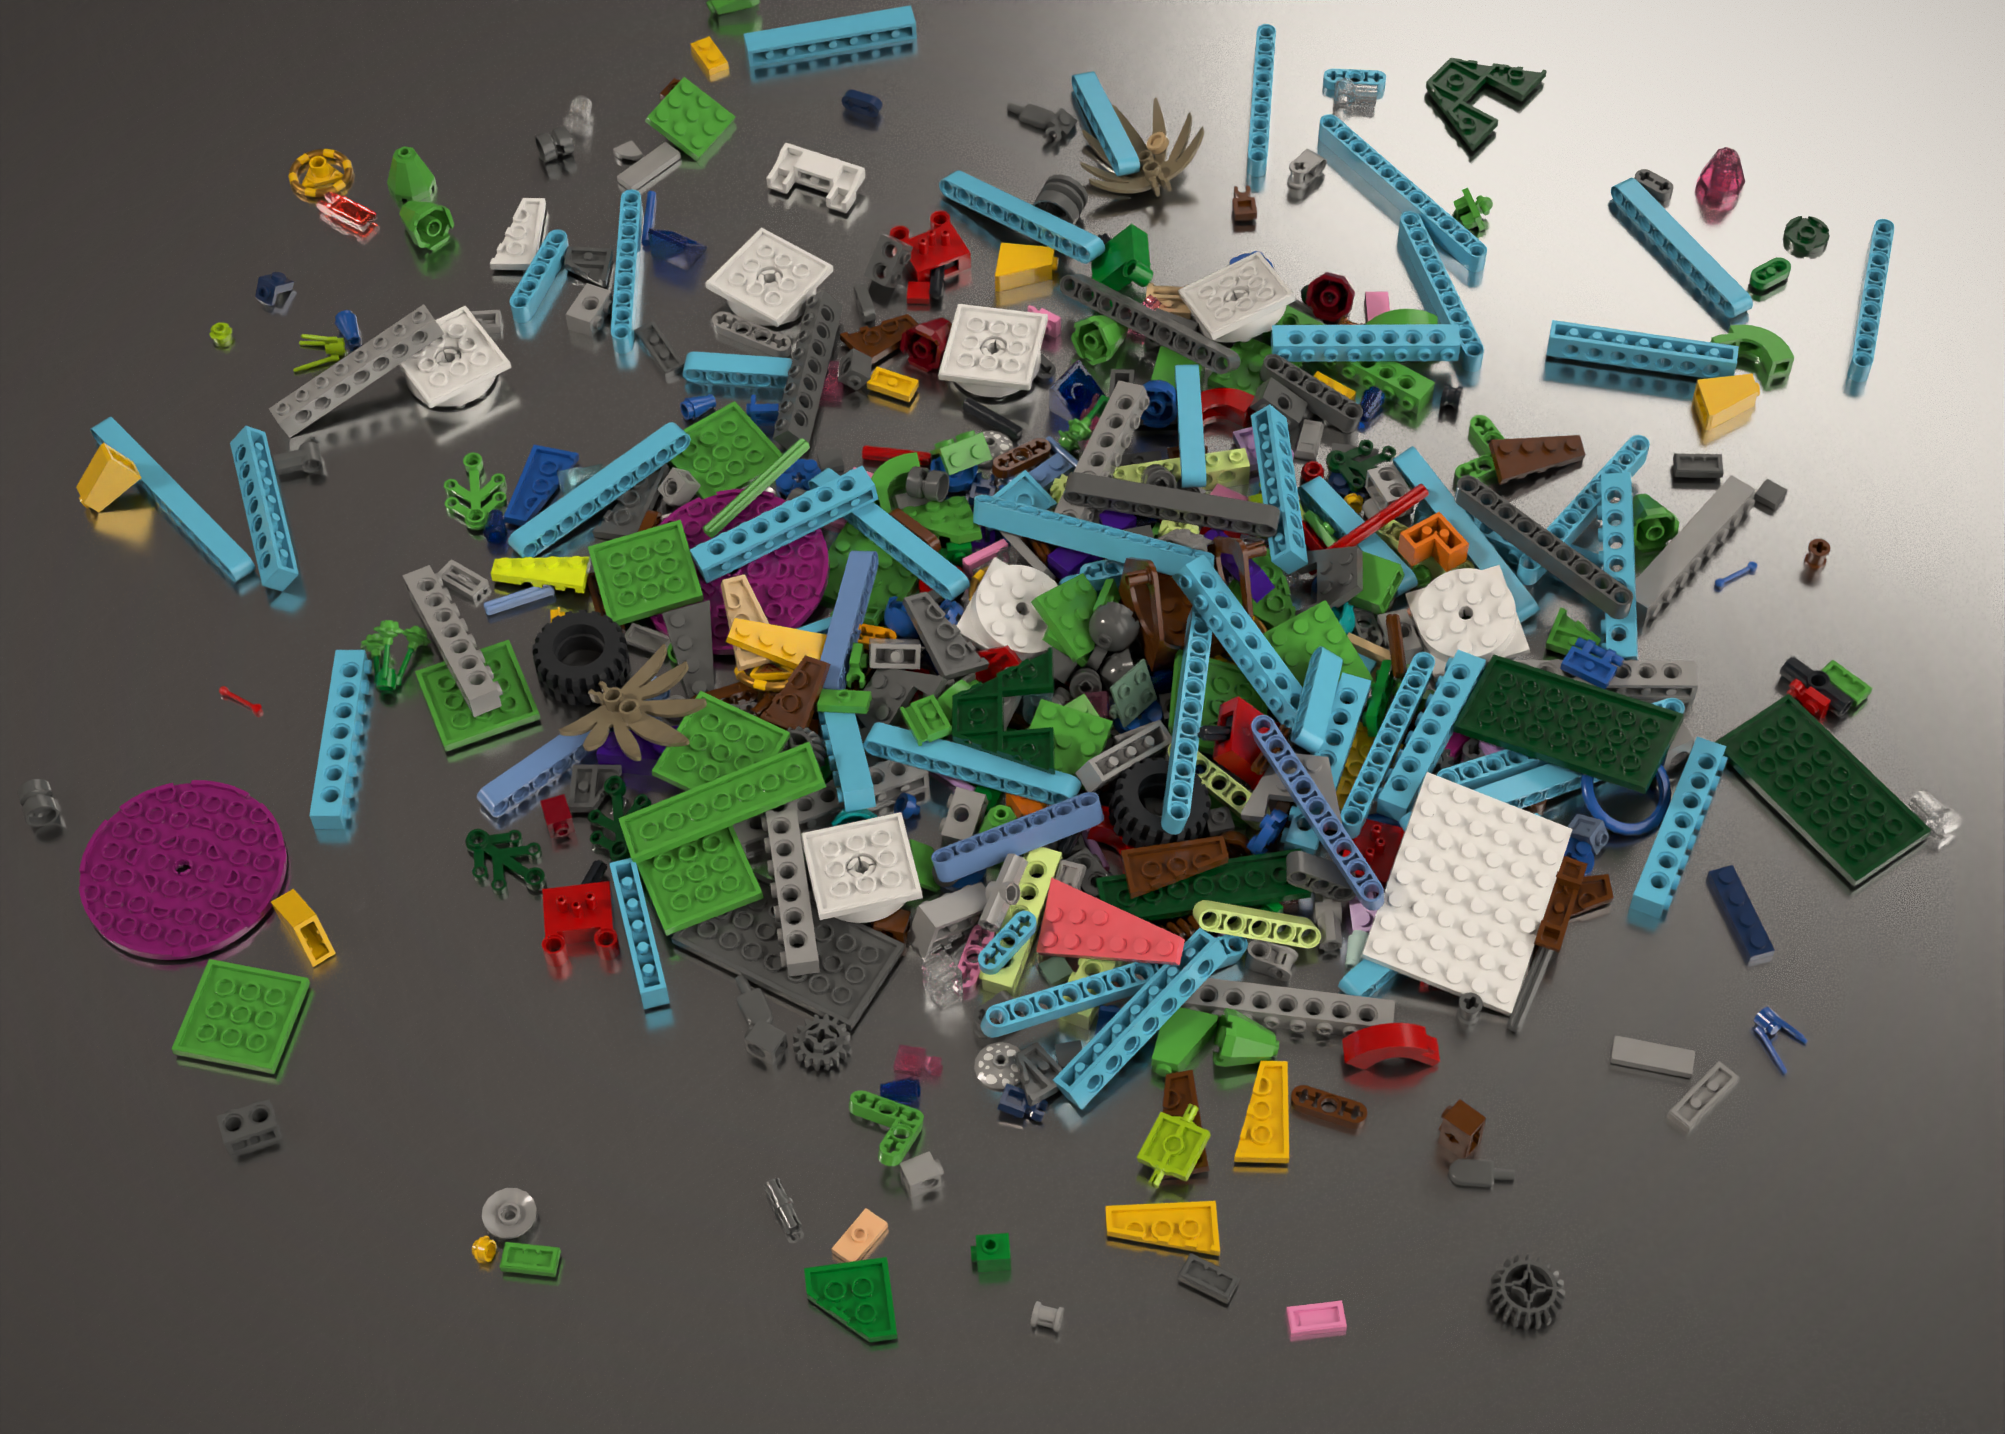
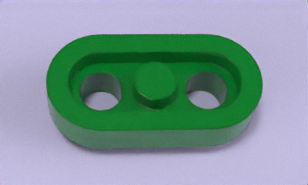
(1770, 273)

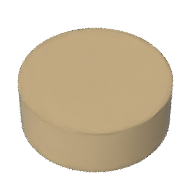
(1157, 143)

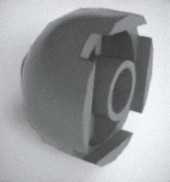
(1113, 627)

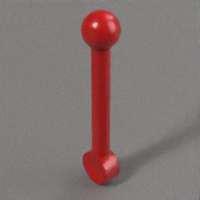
(256, 708)

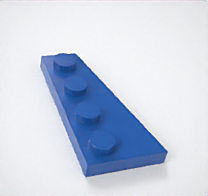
(537, 482)

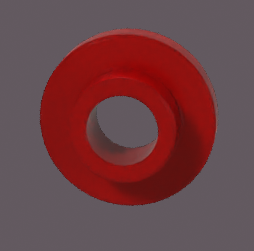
(1312, 470)

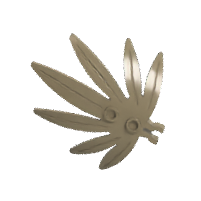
(1152, 171)
(628, 710)

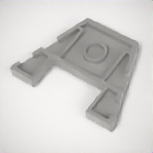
(1272, 788)

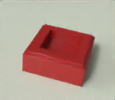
(918, 292)

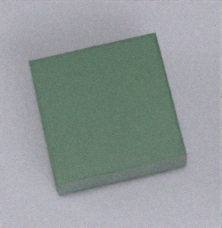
(1055, 970)

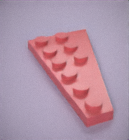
(1092, 929)

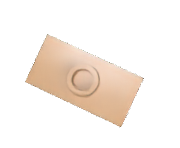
(859, 1237)

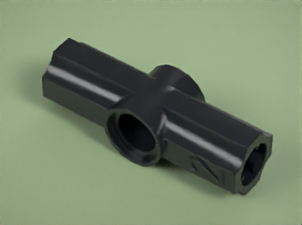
(1820, 681)

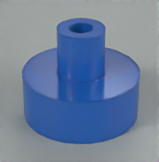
(906, 805)

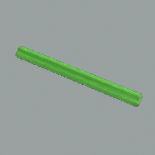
(756, 488)

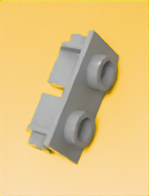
(1189, 539)

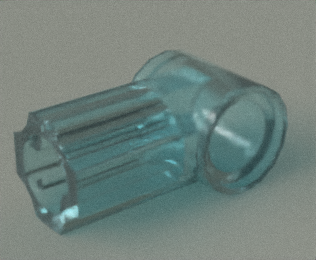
(573, 477)

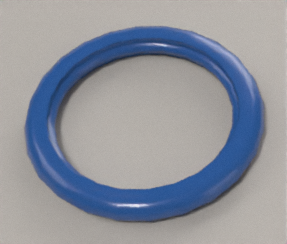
(1629, 828)

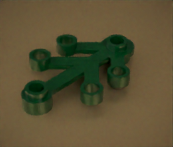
(1347, 463)
(616, 789)
(504, 857)

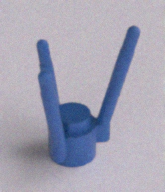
(1770, 1022)

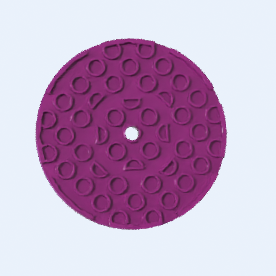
(784, 581)
(134, 858)

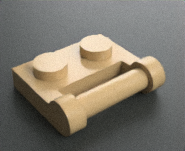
(1170, 299)

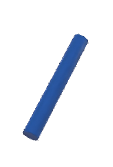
(648, 219)

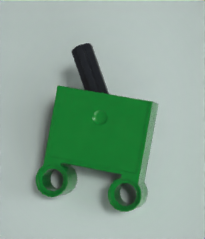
(1124, 260)

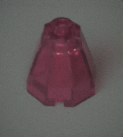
(1722, 177)

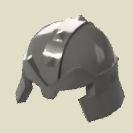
(1116, 667)

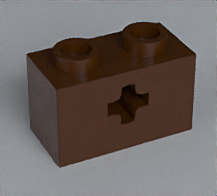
(1461, 1129)

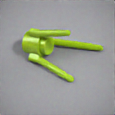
(333, 346)

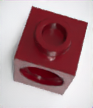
(557, 816)

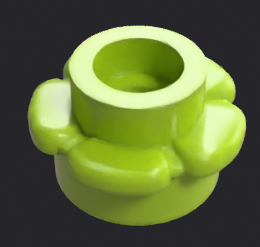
(221, 332)

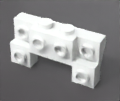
(819, 172)

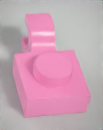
(1054, 322)

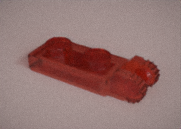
(347, 211)

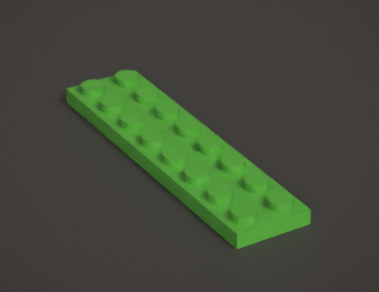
(722, 802)

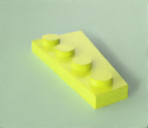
(555, 571)

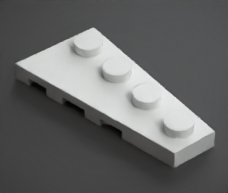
(522, 237)

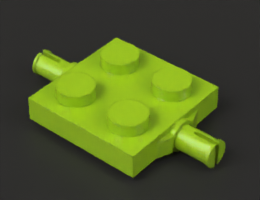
(1173, 1146)

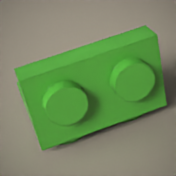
(963, 453)

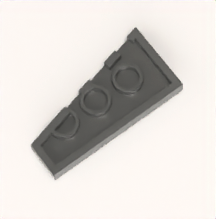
(942, 640)
(692, 642)

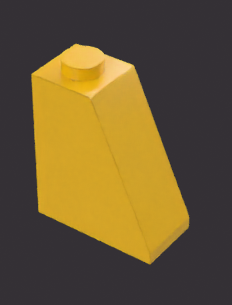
(1023, 265)
(1725, 398)
(106, 478)
(303, 927)

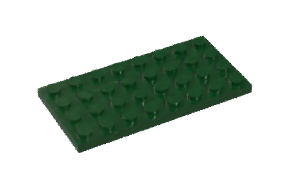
(1569, 723)
(1822, 789)

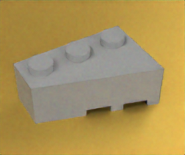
(946, 918)

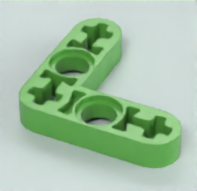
(1491, 433)
(908, 1123)

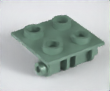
(1132, 694)

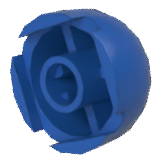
(1162, 404)
(898, 620)

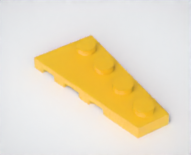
(776, 642)
(1266, 1123)
(1174, 1225)

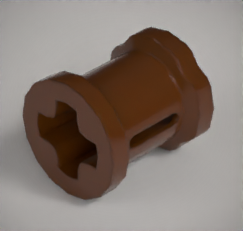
(1817, 554)

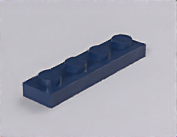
(1740, 913)

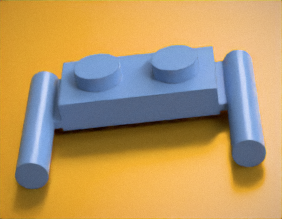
(1052, 468)

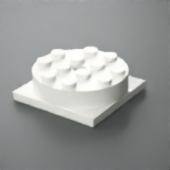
(769, 280)
(1238, 300)
(993, 350)
(455, 365)
(1484, 597)
(994, 615)
(861, 869)

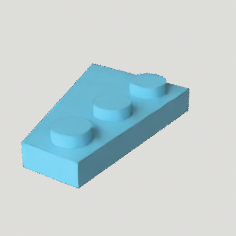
(1026, 491)

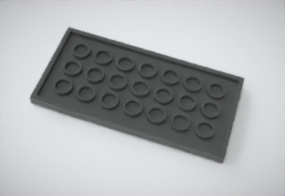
(850, 956)

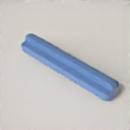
(517, 599)

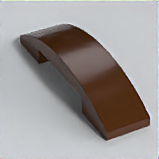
(1560, 905)

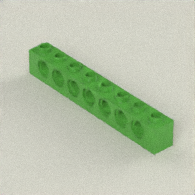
(1395, 380)

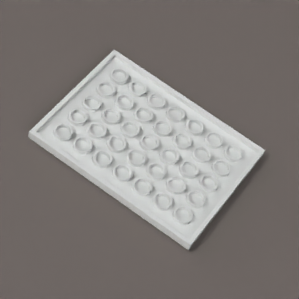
(1467, 893)

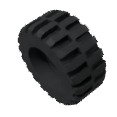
(573, 633)
(1140, 826)

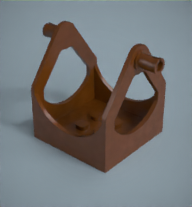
(1164, 607)

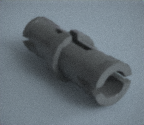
(782, 1206)

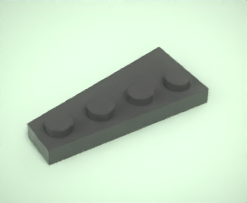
(632, 507)

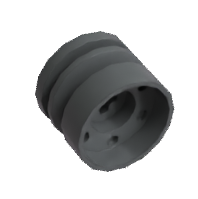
(1062, 198)

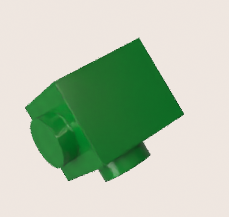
(992, 1252)

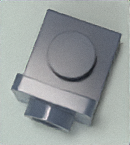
(1589, 830)

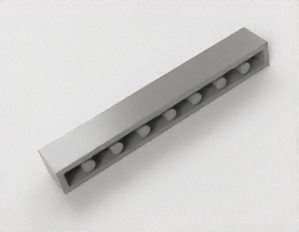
(1691, 545)

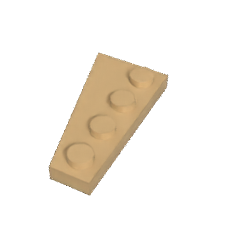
(742, 604)

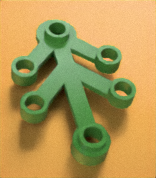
(476, 516)

